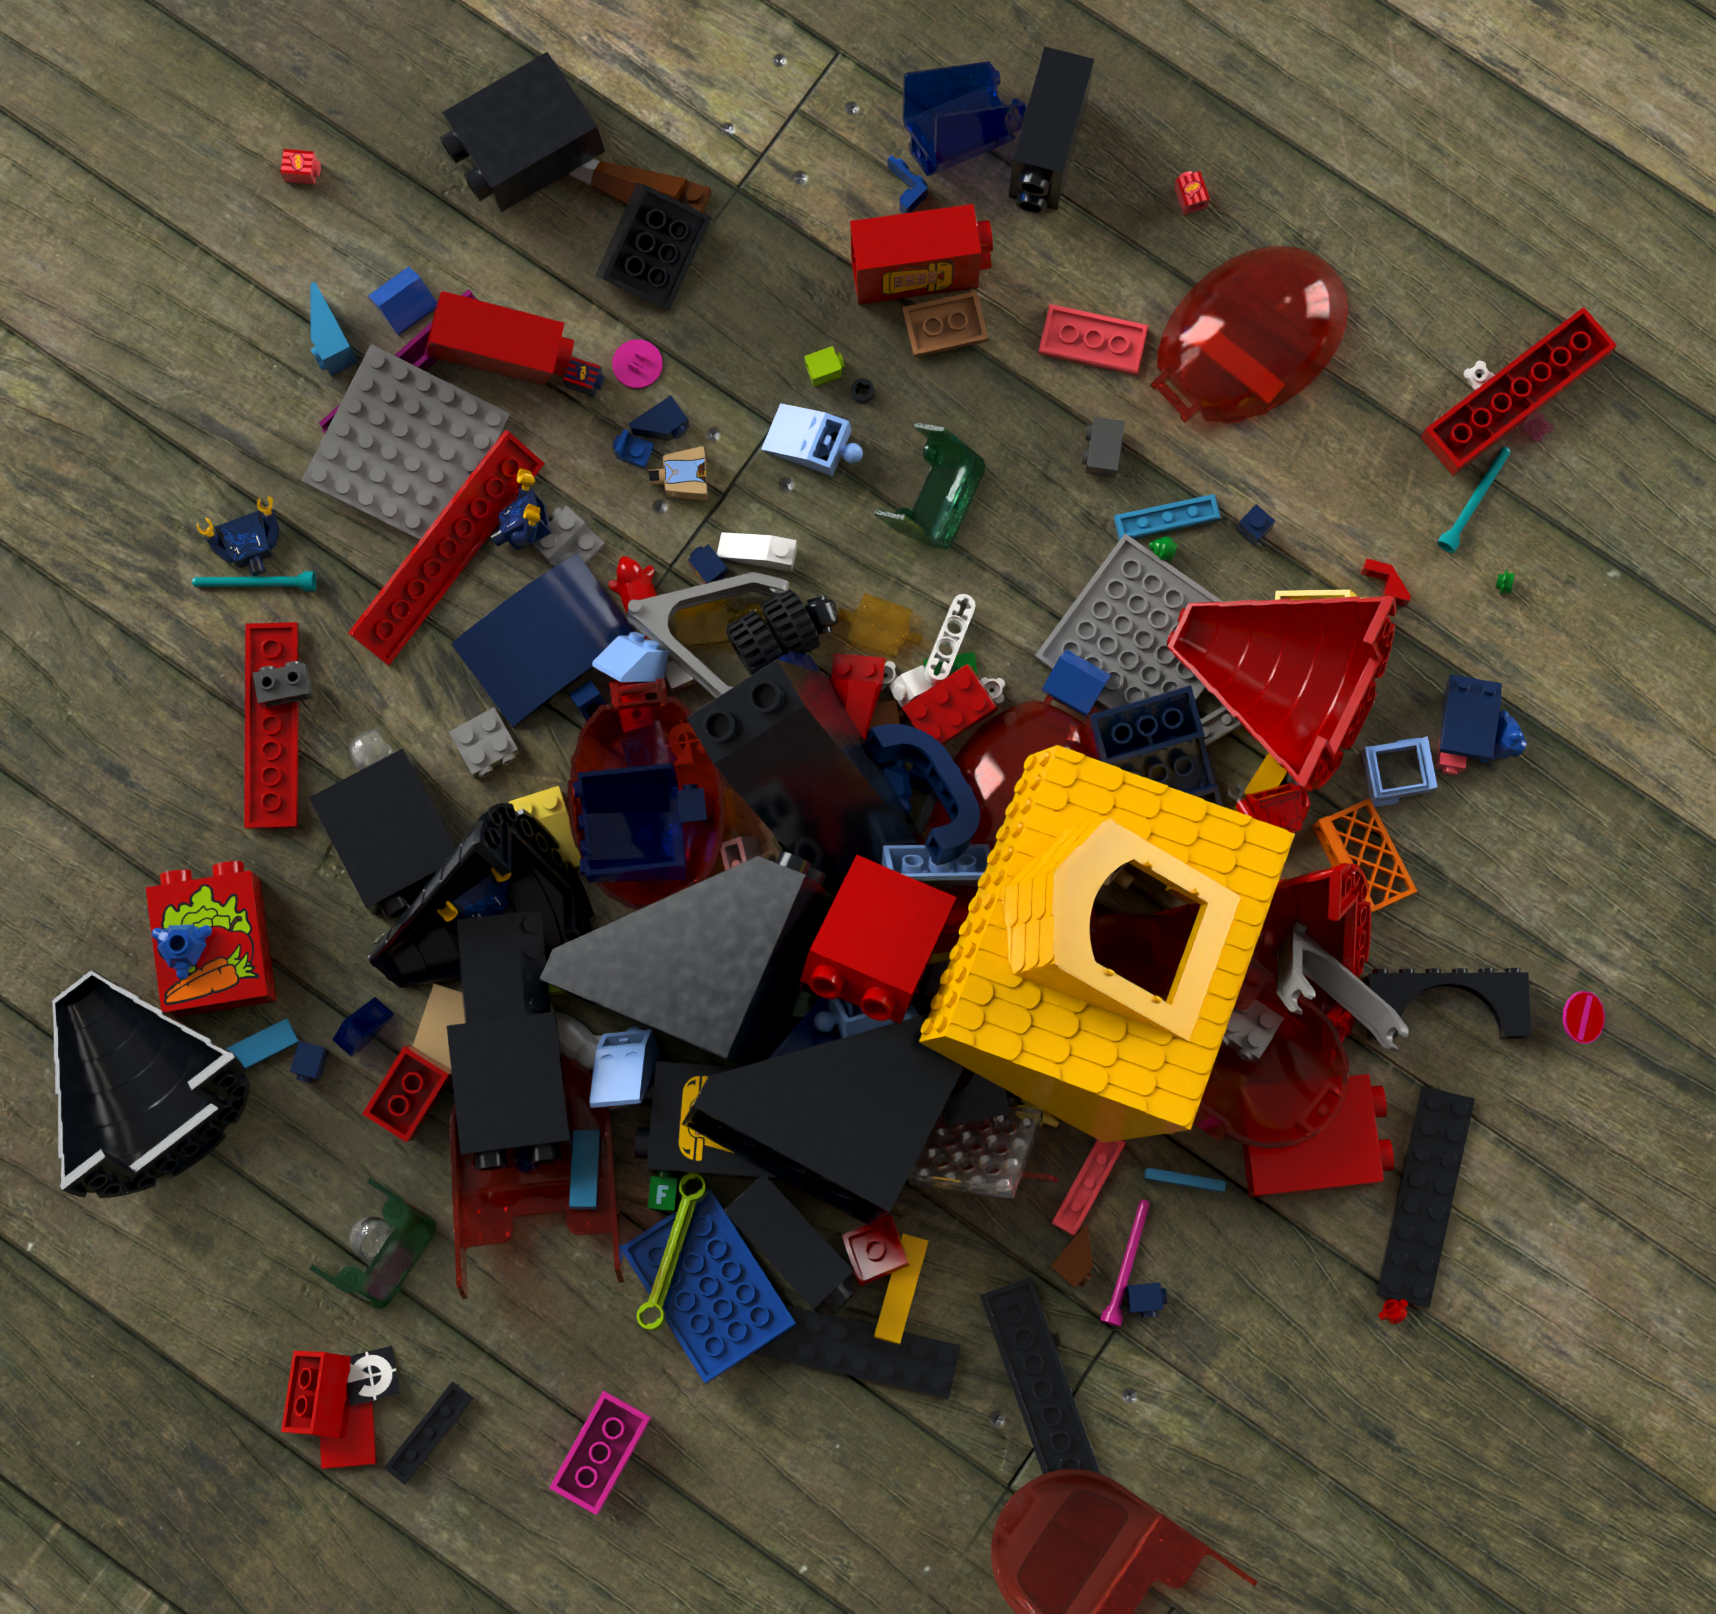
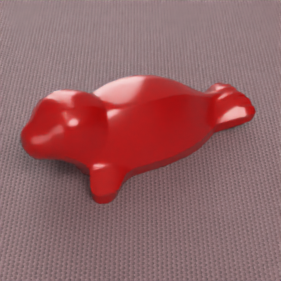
(632, 581)

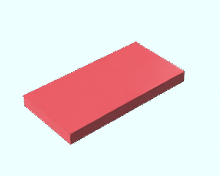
(1093, 339)

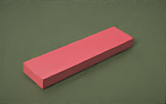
(1087, 1185)

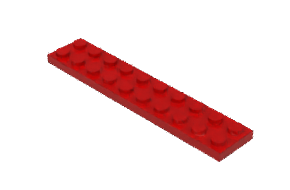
(444, 549)

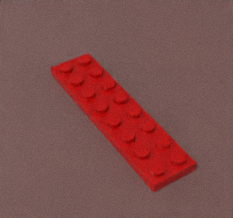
(270, 733)

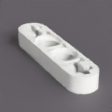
(950, 639)

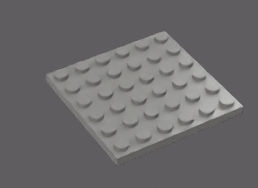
(402, 443)
(1125, 625)

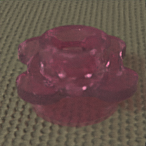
(1532, 431)

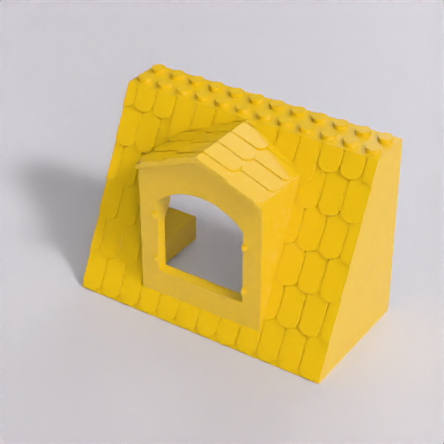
(1023, 980)

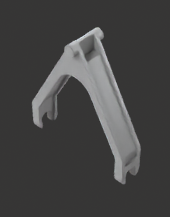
(654, 613)
(1303, 956)

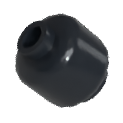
(822, 613)

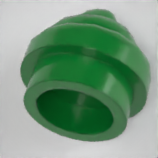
(1164, 548)

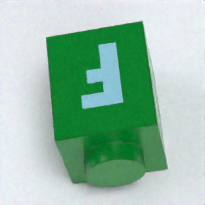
(663, 1192)

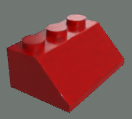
(316, 1394)

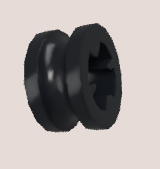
(859, 397)

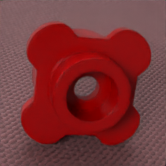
(1394, 1311)

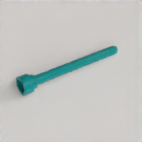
(1450, 540)
(303, 581)

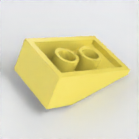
(552, 812)

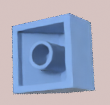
(633, 659)

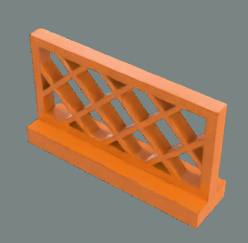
(1337, 854)

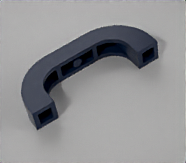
(929, 755)

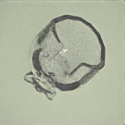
(369, 748)

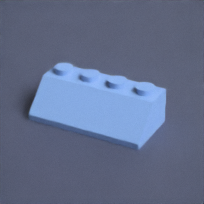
(918, 864)

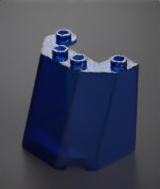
(957, 114)
(631, 824)

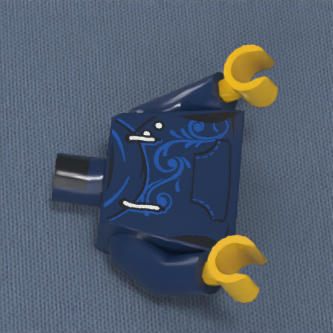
(525, 518)
(246, 538)
(477, 895)

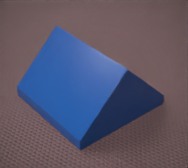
(403, 300)
(1076, 682)

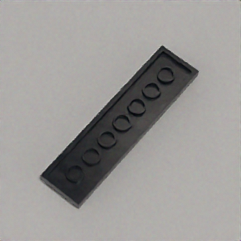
(1425, 1196)
(852, 1350)
(1038, 1378)

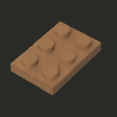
(945, 324)

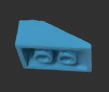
(330, 344)

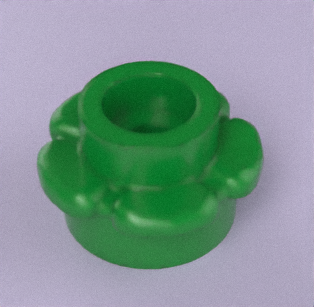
(1505, 582)

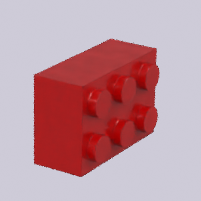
(951, 706)
(408, 1093)

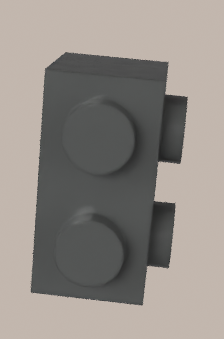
(1104, 447)
(283, 684)

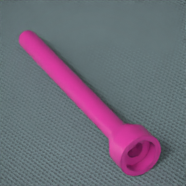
(1112, 1314)

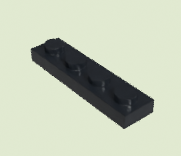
(429, 1433)

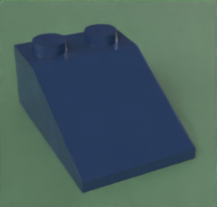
(1470, 717)

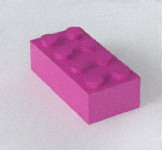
(600, 1452)

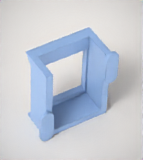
(1391, 796)

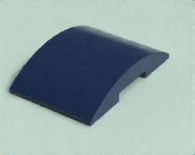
(541, 638)
(1158, 741)

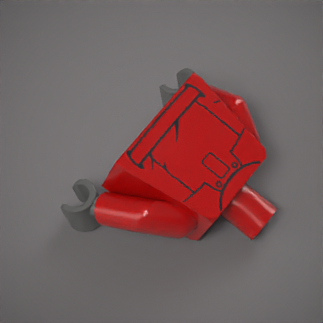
(1279, 806)

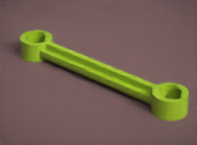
(672, 1252)

